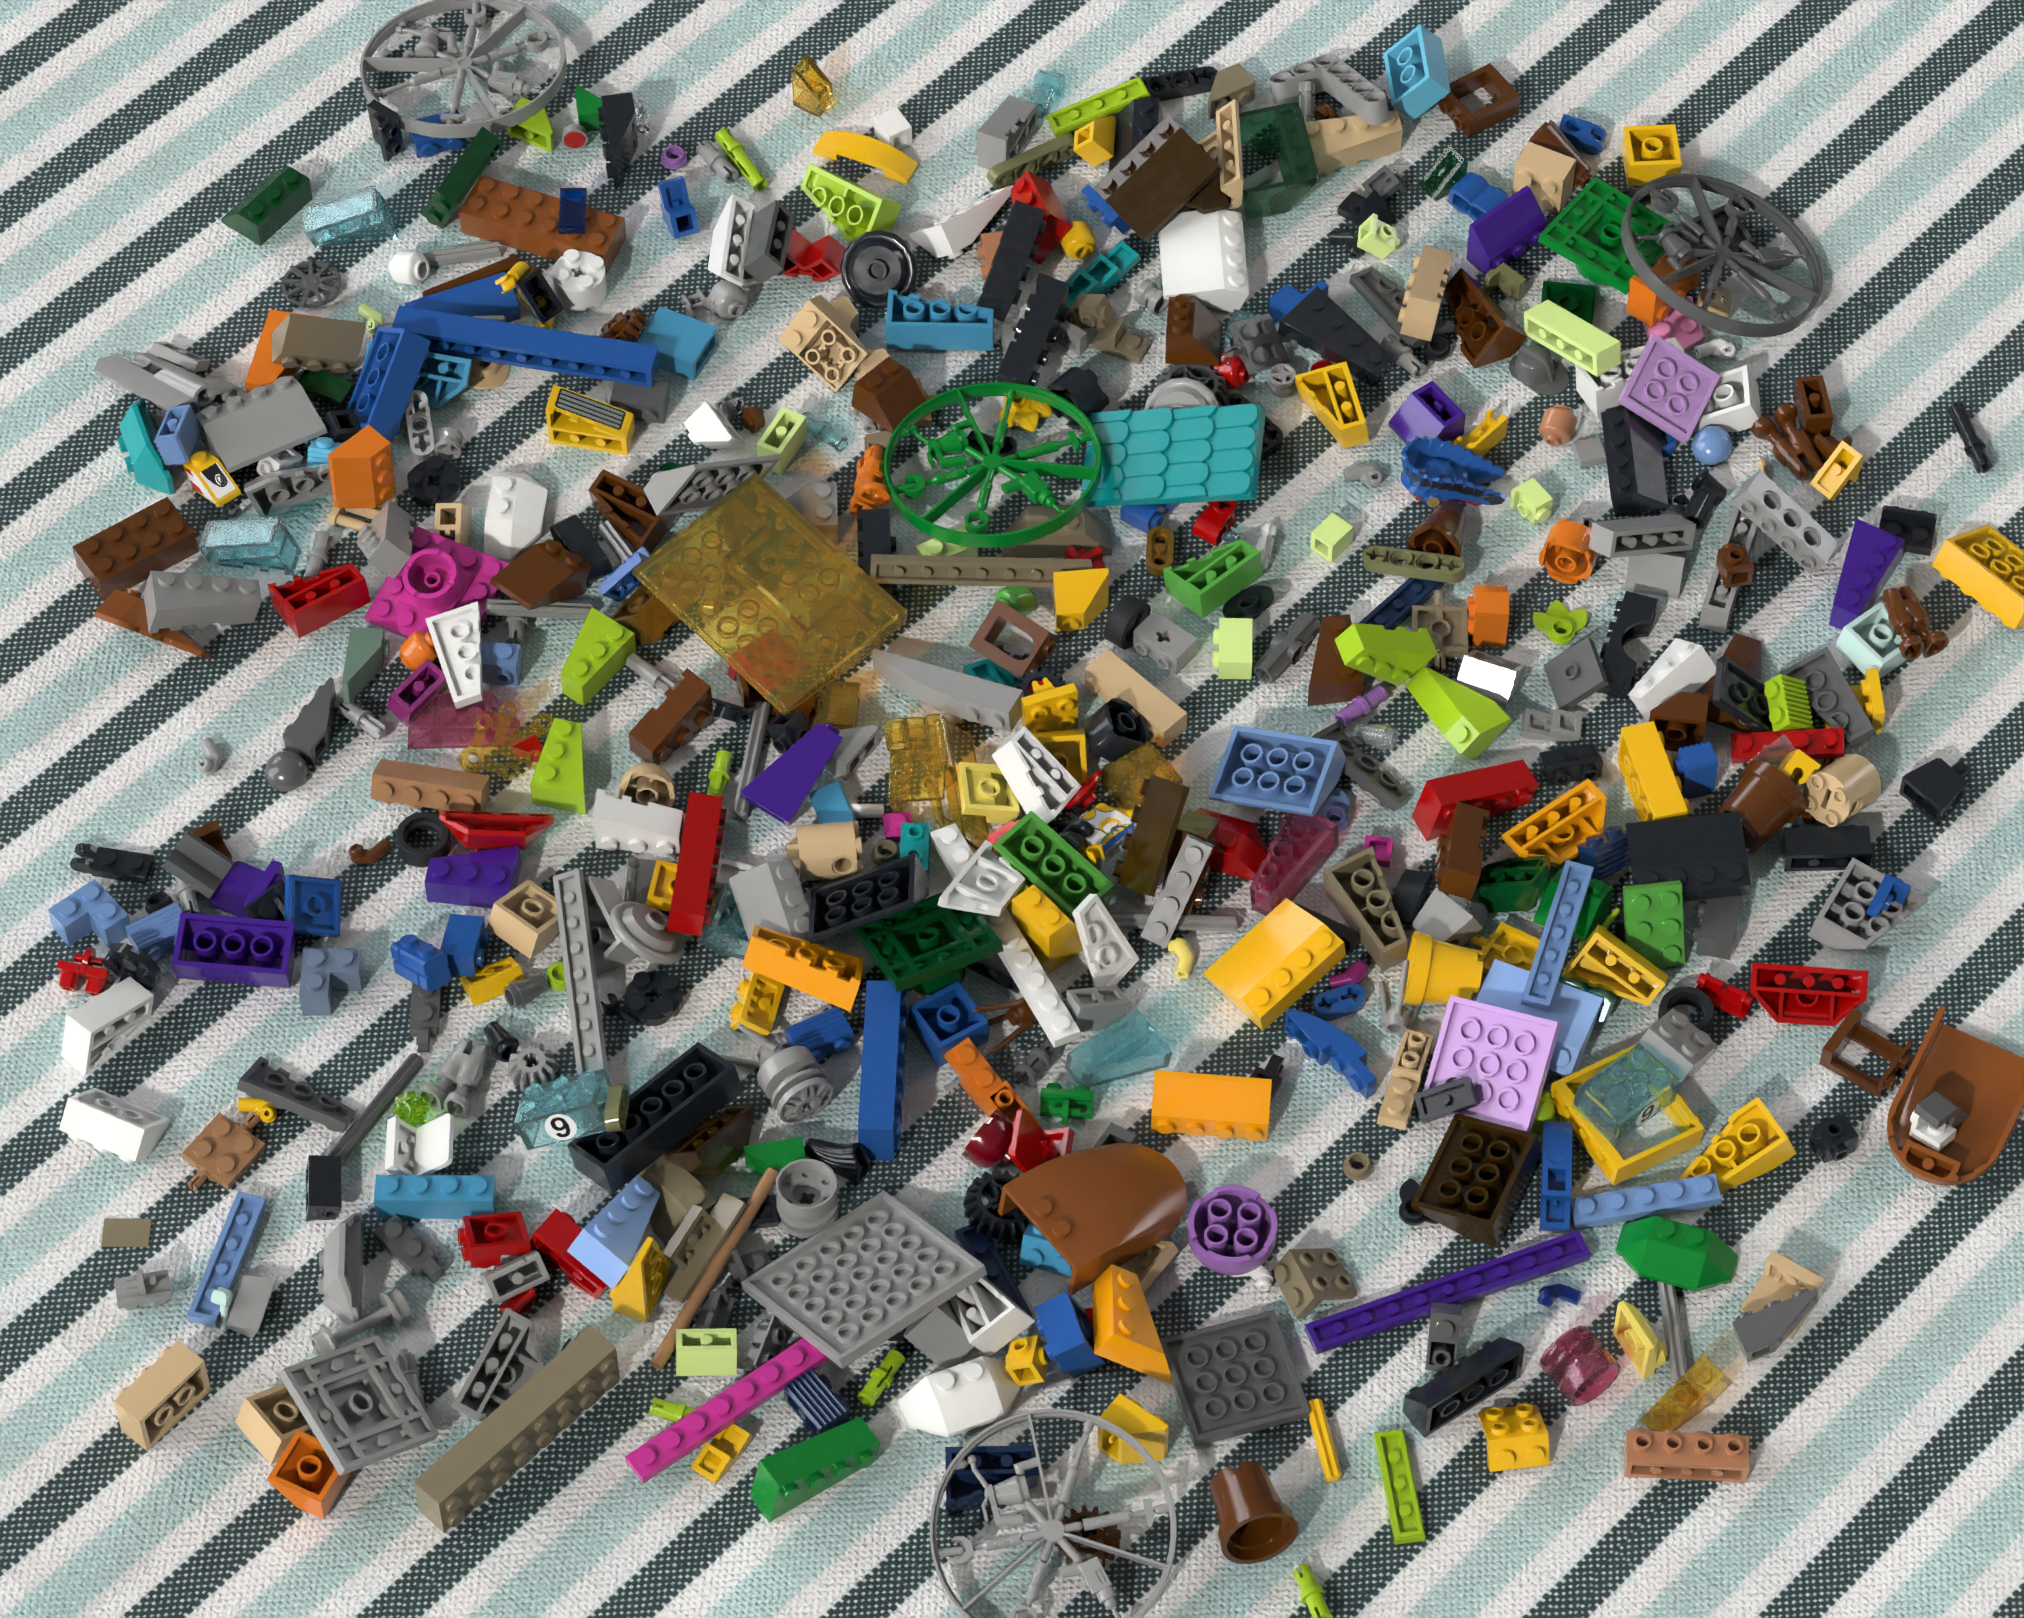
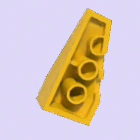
(1744, 1148)
(642, 1282)

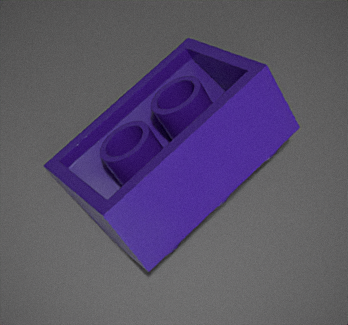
(1505, 231)

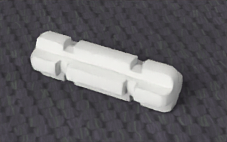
(1265, 543)

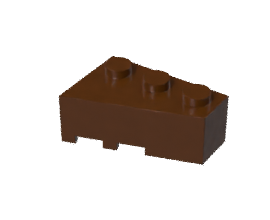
(629, 510)
(675, 720)

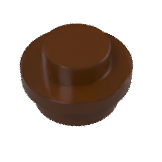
(753, 419)

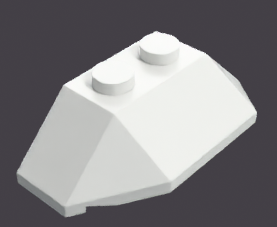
(731, 242)
(513, 514)
(960, 1397)

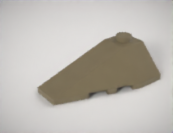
(677, 1195)

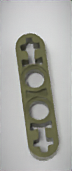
(1008, 171)
(1382, 559)

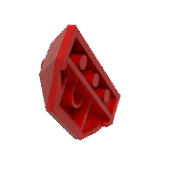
(495, 829)
(1237, 847)
(1807, 993)

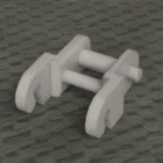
(703, 301)

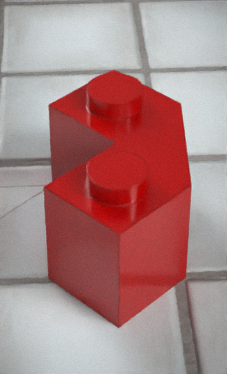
(814, 259)

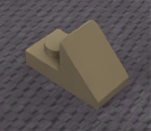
(1120, 343)

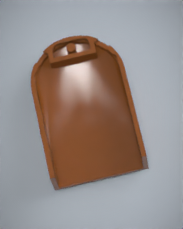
(1976, 1078)
(1100, 1205)

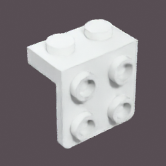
(421, 1148)

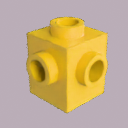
(1027, 1360)

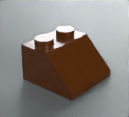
(887, 394)
(1681, 719)

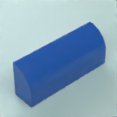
(473, 299)

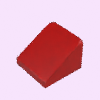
(520, 1303)

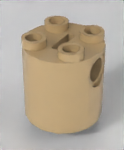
(1841, 789)
(826, 850)

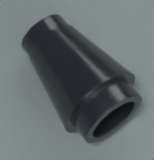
(500, 1041)

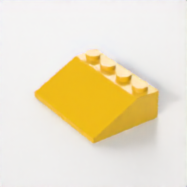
(1988, 570)
(1276, 963)

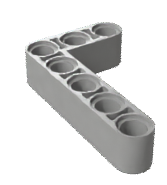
(1338, 80)

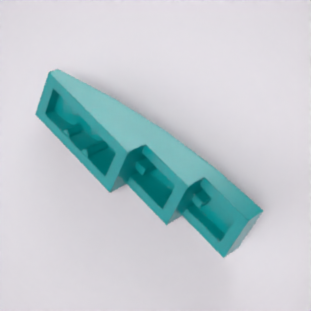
(1102, 272)

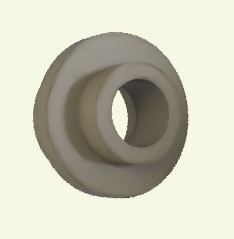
(885, 847)
(1357, 1159)

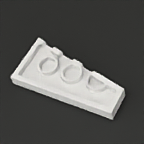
(458, 647)

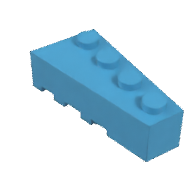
(937, 324)

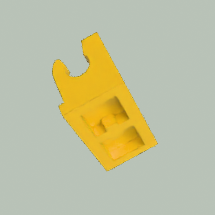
(1485, 435)
(1798, 766)

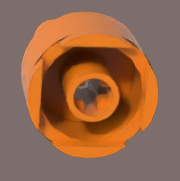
(1568, 552)

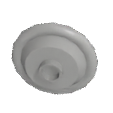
(1180, 394)
(646, 933)

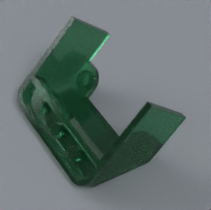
(1283, 132)

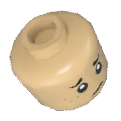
(1719, 302)

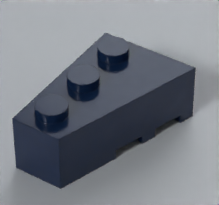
(995, 1466)

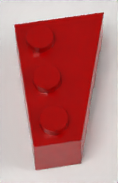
(1040, 194)
(552, 1243)

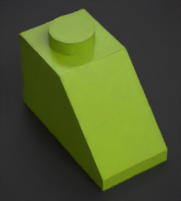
(534, 130)

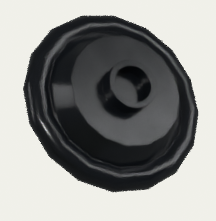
(876, 264)

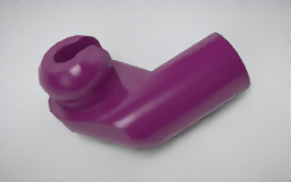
(1354, 974)

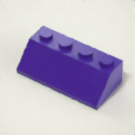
(234, 950)

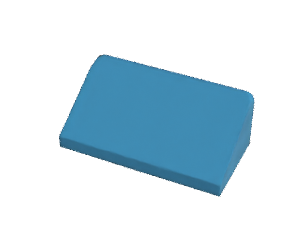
(831, 804)

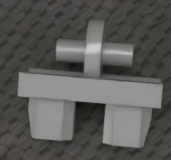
(143, 1289)

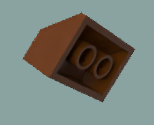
(1191, 333)

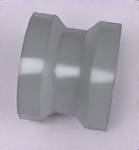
(1282, 373)
(448, 443)

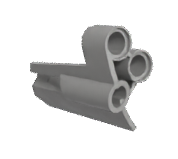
(167, 387)

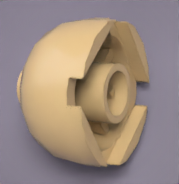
(648, 783)

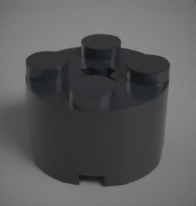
(1081, 390)
(1115, 730)

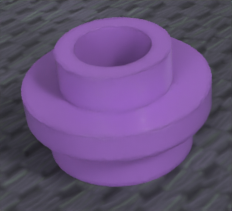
(673, 157)

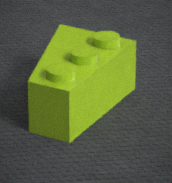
(1385, 653)
(595, 656)
(560, 769)

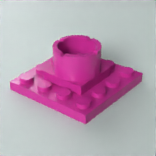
(434, 581)

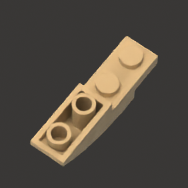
(1405, 1079)

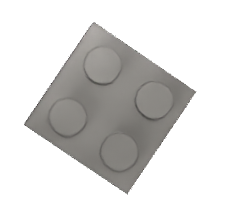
(1678, 1044)

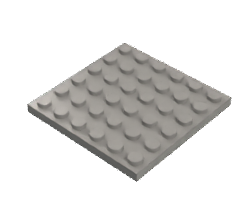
(863, 1279)

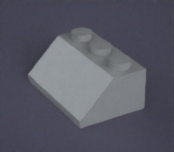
(772, 899)
(607, 947)

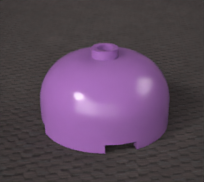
(1232, 1230)

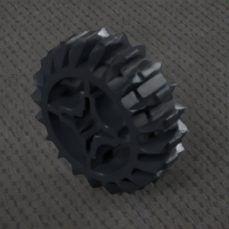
(986, 1217)

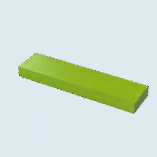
(1096, 107)
(1399, 1486)

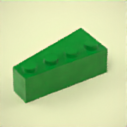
(812, 1467)

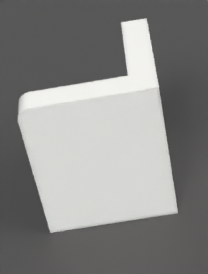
(893, 129)

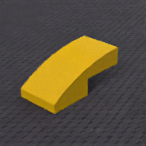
(721, 1454)

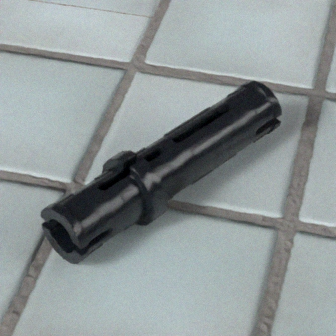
(1973, 444)

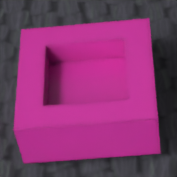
(892, 824)
(1382, 848)

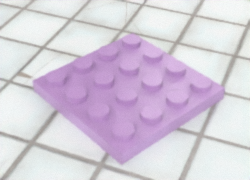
(1501, 1053)

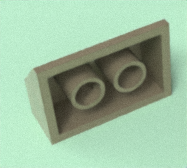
(317, 343)

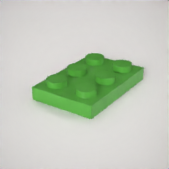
(1655, 922)

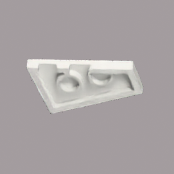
(1103, 943)

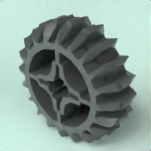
(1200, 373)

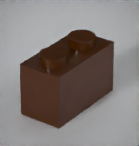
(1813, 406)

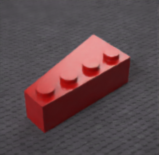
(1489, 788)

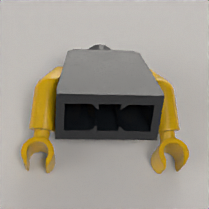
(533, 292)

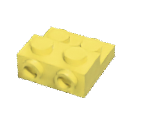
(987, 793)

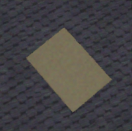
(126, 1232)

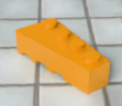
(805, 966)

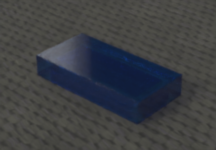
(572, 210)

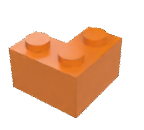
(1488, 615)

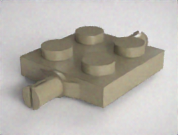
(1446, 627)

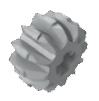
(531, 1066)

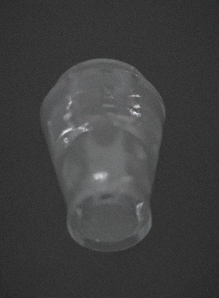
(1377, 735)

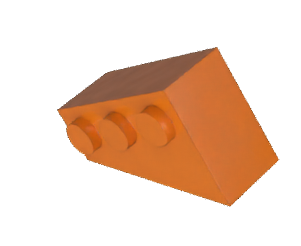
(1646, 305)

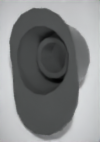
(1538, 370)

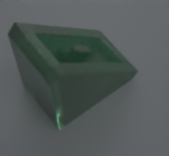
(1444, 173)

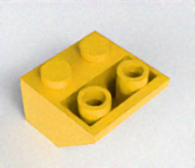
(1146, 1428)

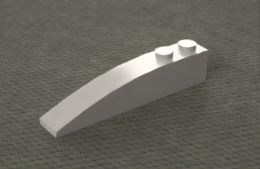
(952, 691)

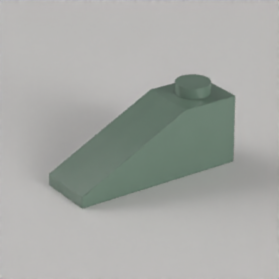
(363, 659)

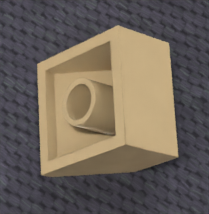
(525, 918)

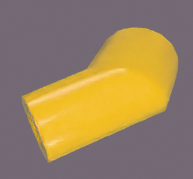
(263, 1109)

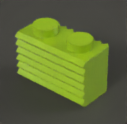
(1788, 703)

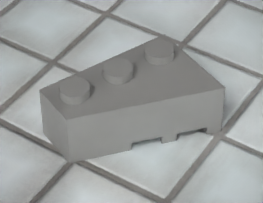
(386, 539)

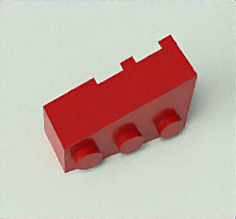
(319, 599)

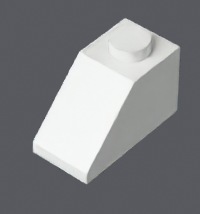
(712, 429)

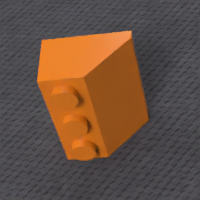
(362, 471)

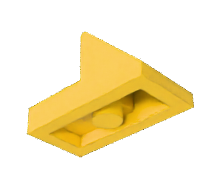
(1838, 469)

